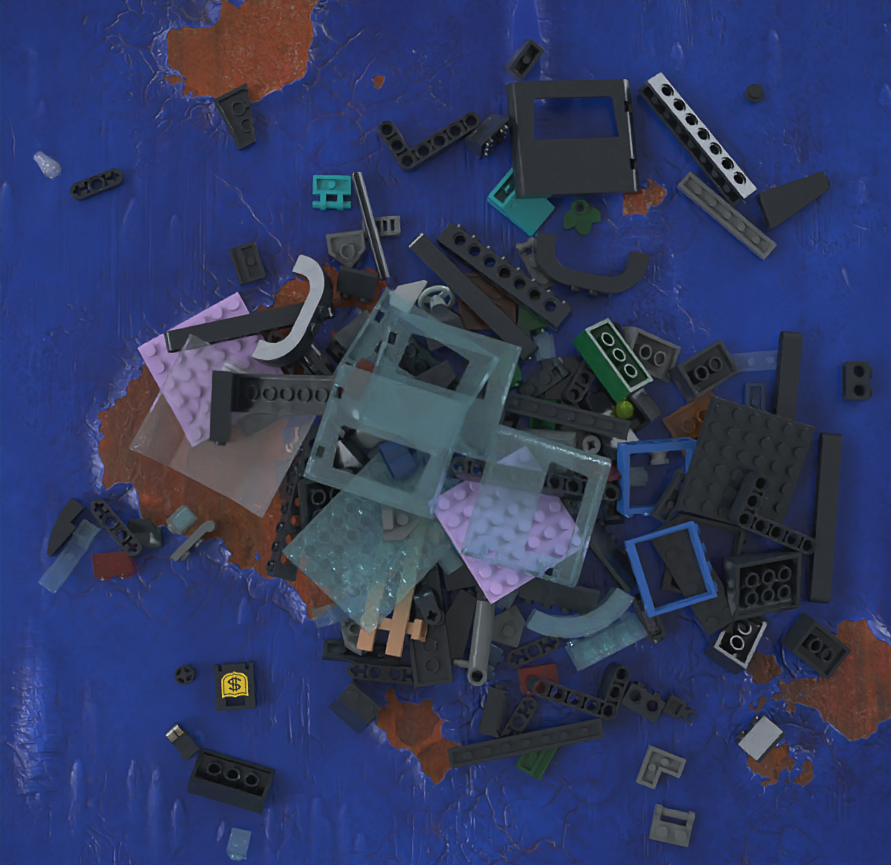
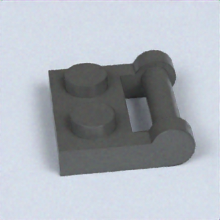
(669, 831)

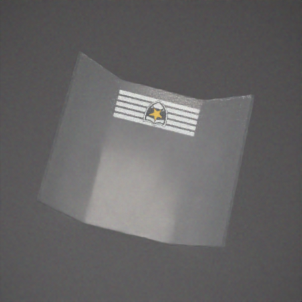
(179, 432)

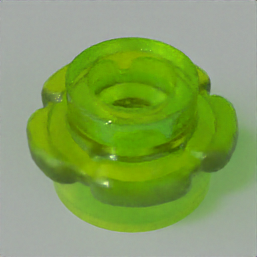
(627, 407)

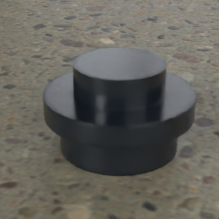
(754, 93)

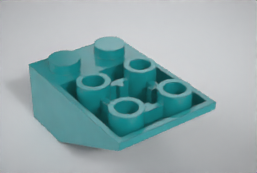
(525, 213)

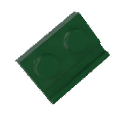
(535, 762)

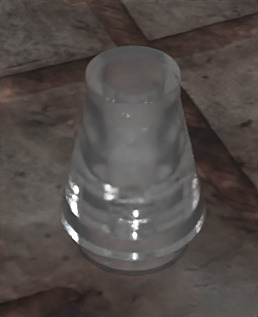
(48, 166)

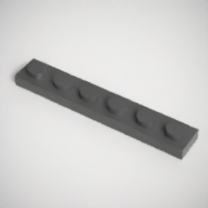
(726, 215)

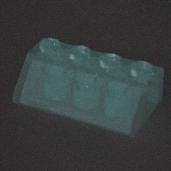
(606, 641)

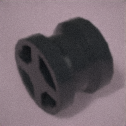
(181, 675)

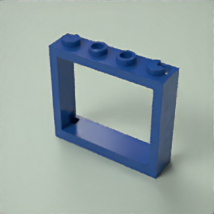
(624, 450)
(705, 568)

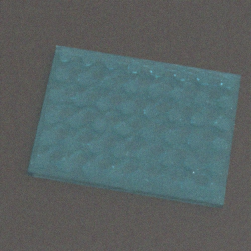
(352, 564)

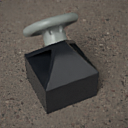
(440, 310)

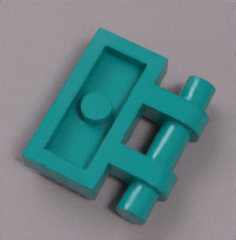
(332, 186)

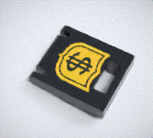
(235, 682)

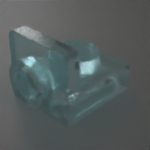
(238, 844)

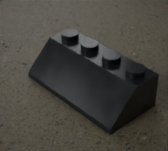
(611, 556)
(554, 594)
(231, 780)

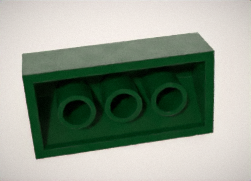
(612, 360)

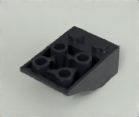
(487, 135)

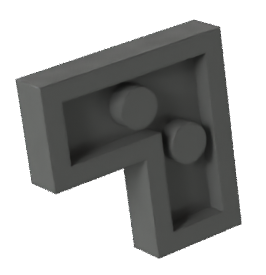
(657, 761)

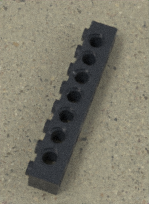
(697, 139)
(554, 319)
(275, 567)

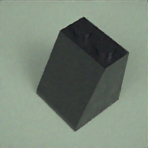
(343, 339)
(356, 706)

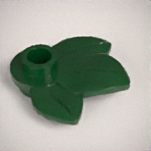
(581, 220)

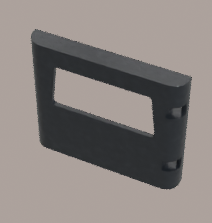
(576, 164)

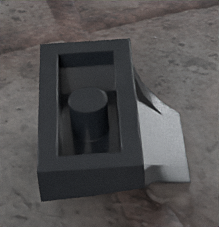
(146, 533)

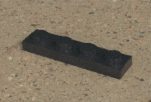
(336, 651)

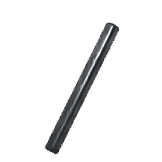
(370, 226)

